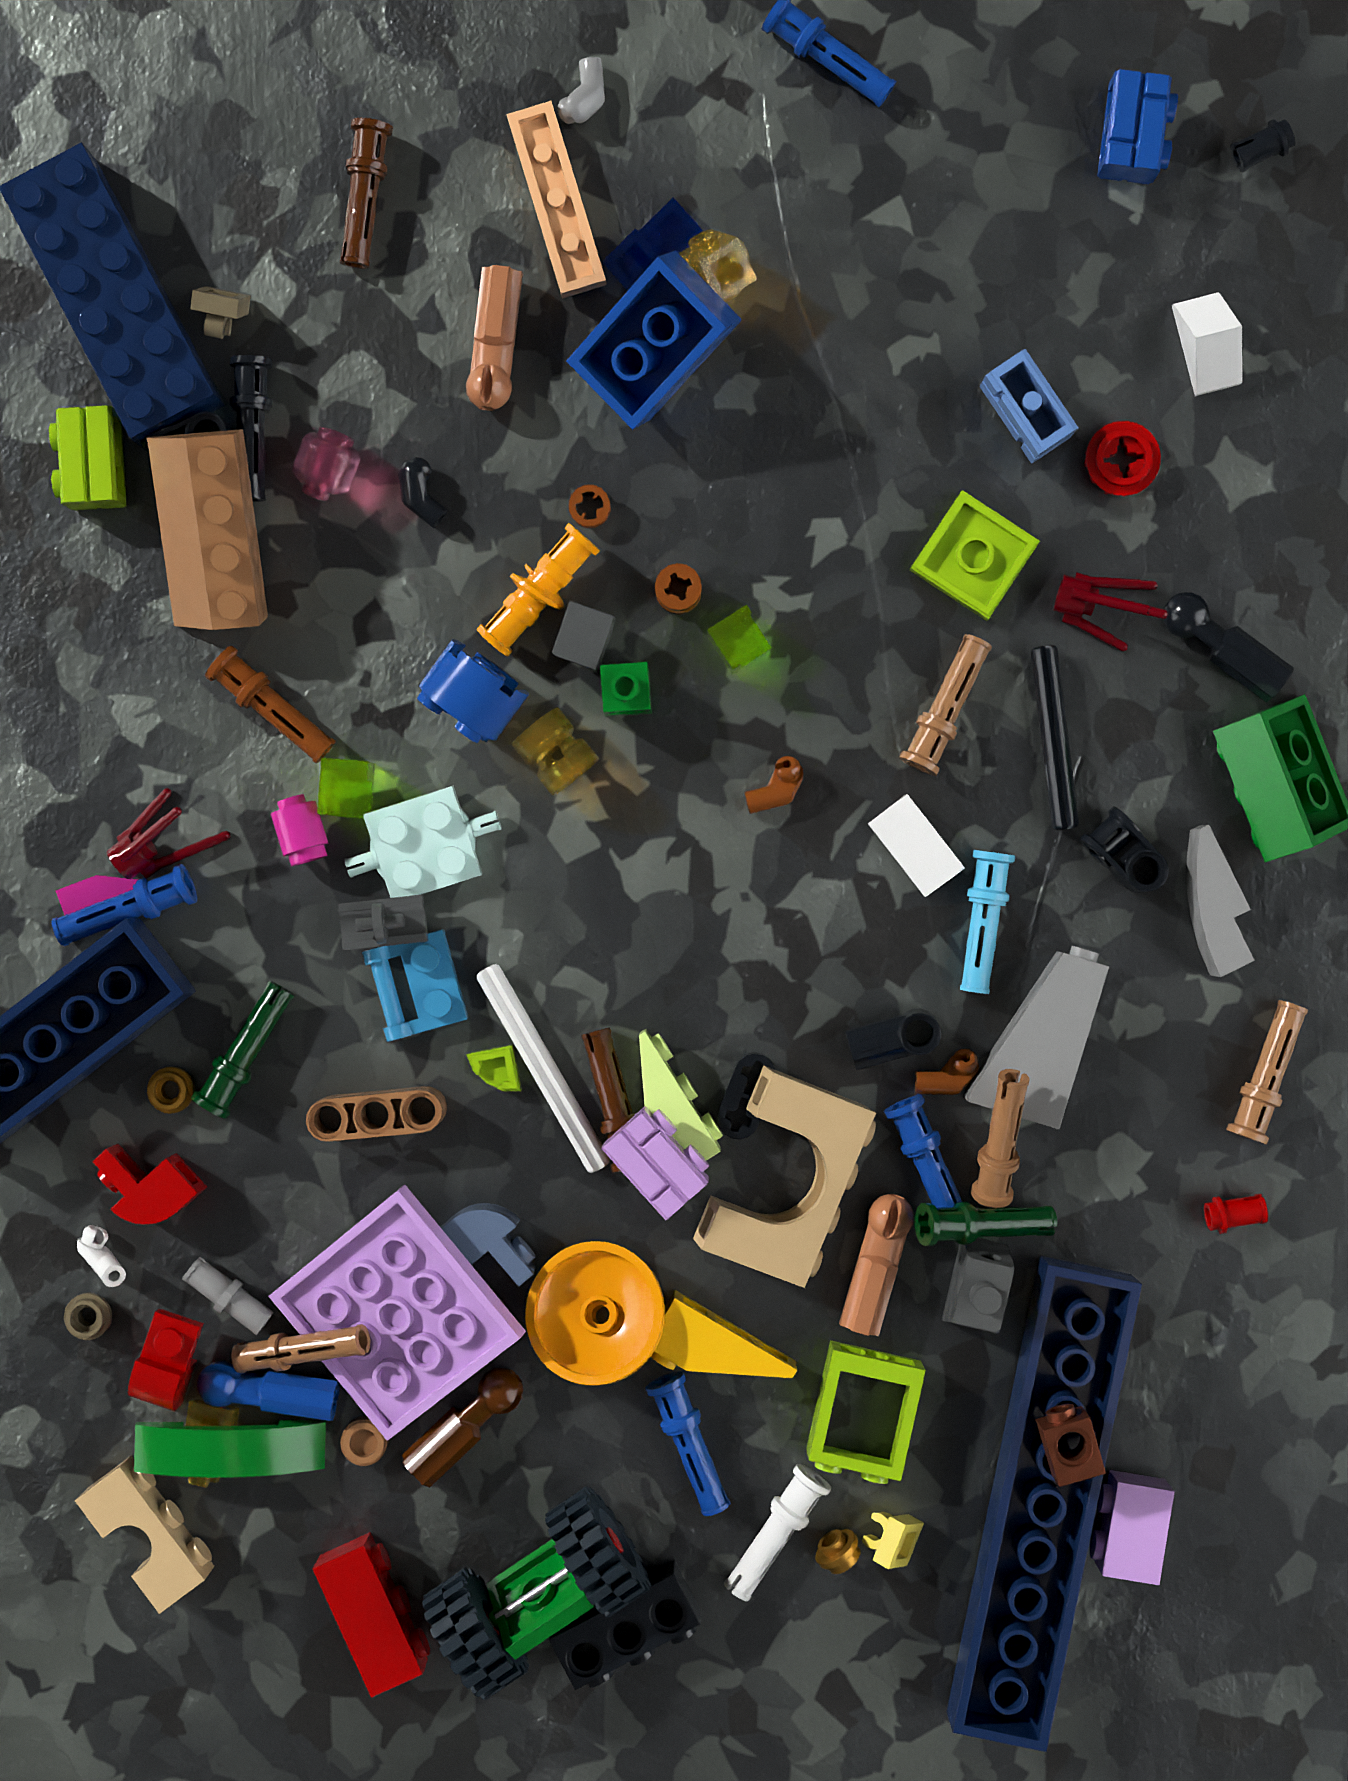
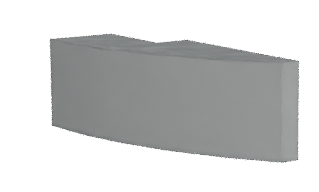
(1214, 904)

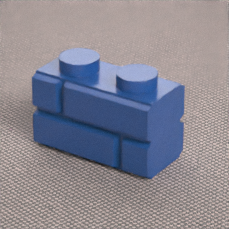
(1136, 126)

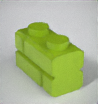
(88, 458)

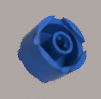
(471, 692)

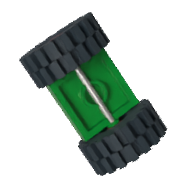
(494, 1626)

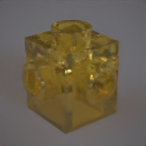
(720, 262)

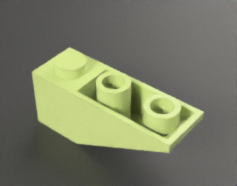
(674, 1098)

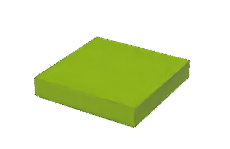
(974, 555)

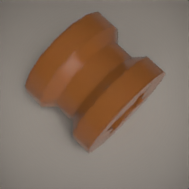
(680, 597)

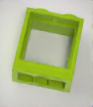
(873, 1365)

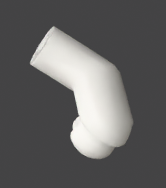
(99, 1256)

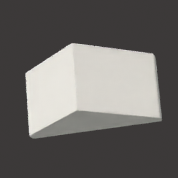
(1210, 342)

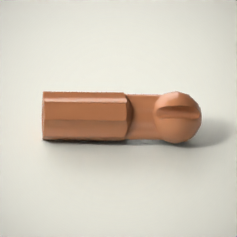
(494, 337)
(877, 1264)

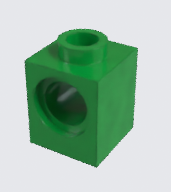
(625, 689)

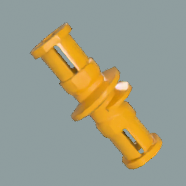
(537, 590)

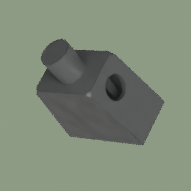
(980, 1286)

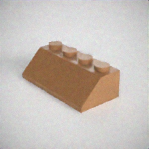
(208, 529)

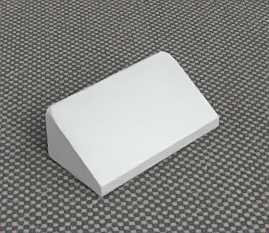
(916, 845)

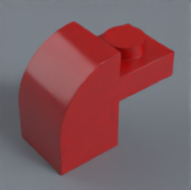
(150, 1196)
(166, 1361)

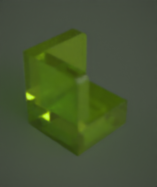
(738, 639)
(345, 788)

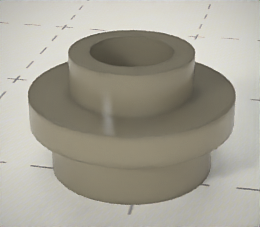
(78, 1326)

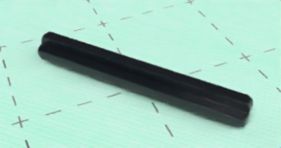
(1054, 737)

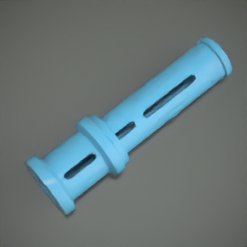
(977, 977)

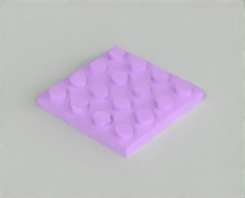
(419, 1299)

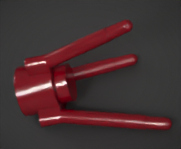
(1079, 596)
(135, 849)

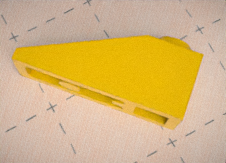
(710, 1344)

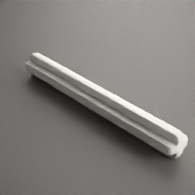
(543, 1068)

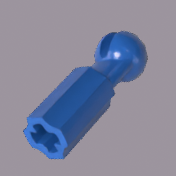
(272, 1392)

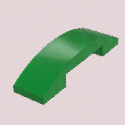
(229, 1450)

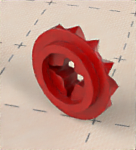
(1136, 442)

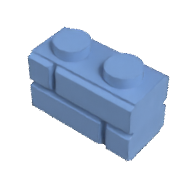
(1028, 406)

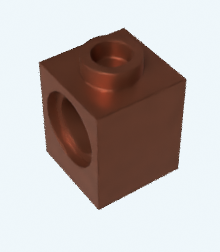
(1075, 1464)

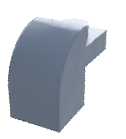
(486, 1229)

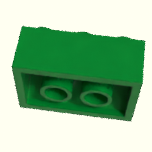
(1284, 778)

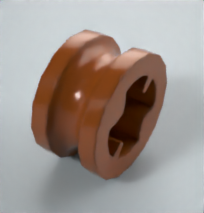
(601, 513)

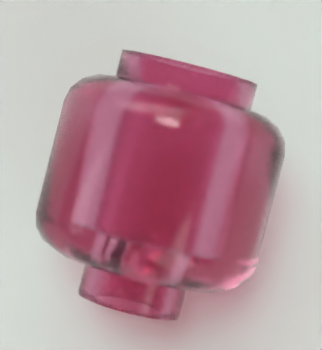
(326, 463)

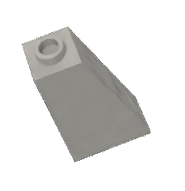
(1046, 1037)

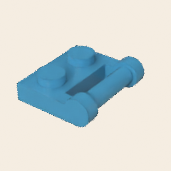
(430, 980)

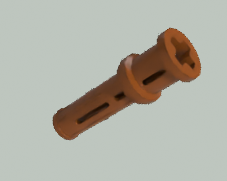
(254, 691)

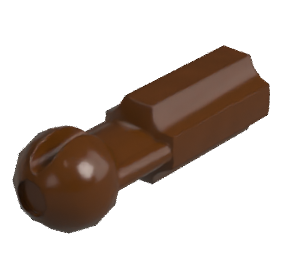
(459, 1429)

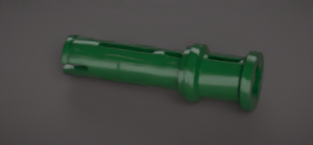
(233, 1068)
(967, 1223)

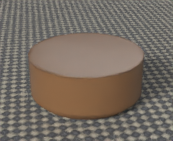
(363, 1442)

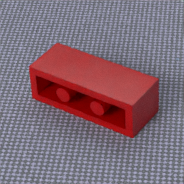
(372, 1613)

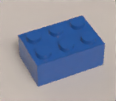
(653, 339)

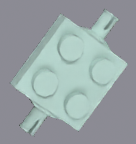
(423, 843)

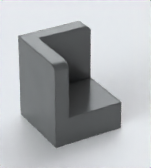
(584, 636)

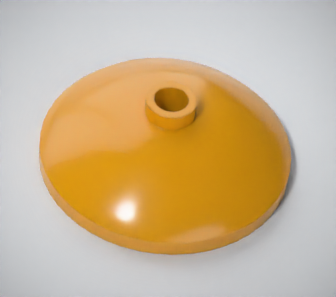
(565, 1305)

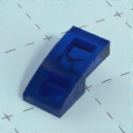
(663, 233)

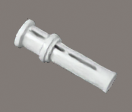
(787, 1515)

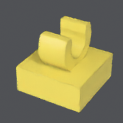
(897, 1540)

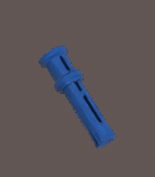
(875, 87)
(145, 900)
(921, 1145)
(681, 1423)

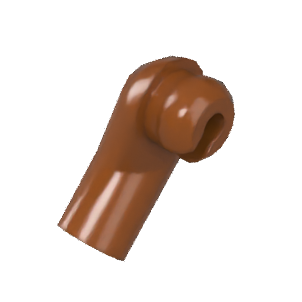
(780, 789)
(951, 1078)

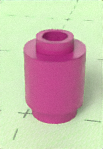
(299, 830)

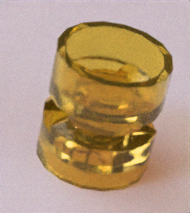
(546, 737)

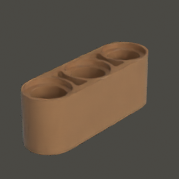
(357, 1125)

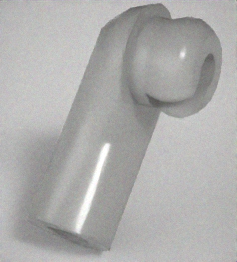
(588, 96)

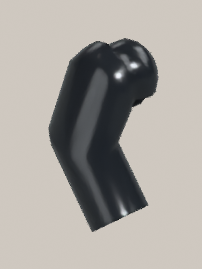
(414, 491)

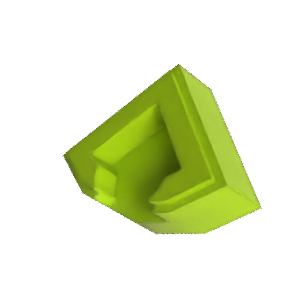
(497, 1067)

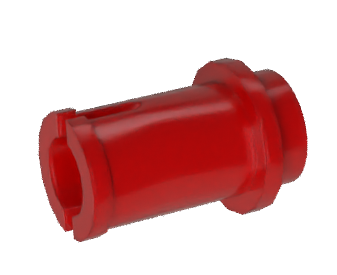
(1235, 1212)

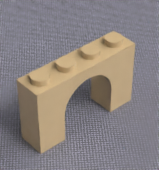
(791, 1241)

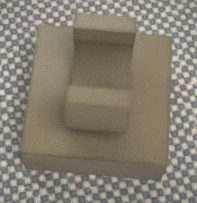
(220, 309)

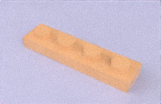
(556, 199)

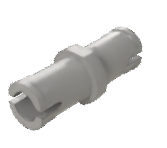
(228, 1295)

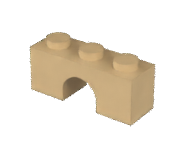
(176, 1558)

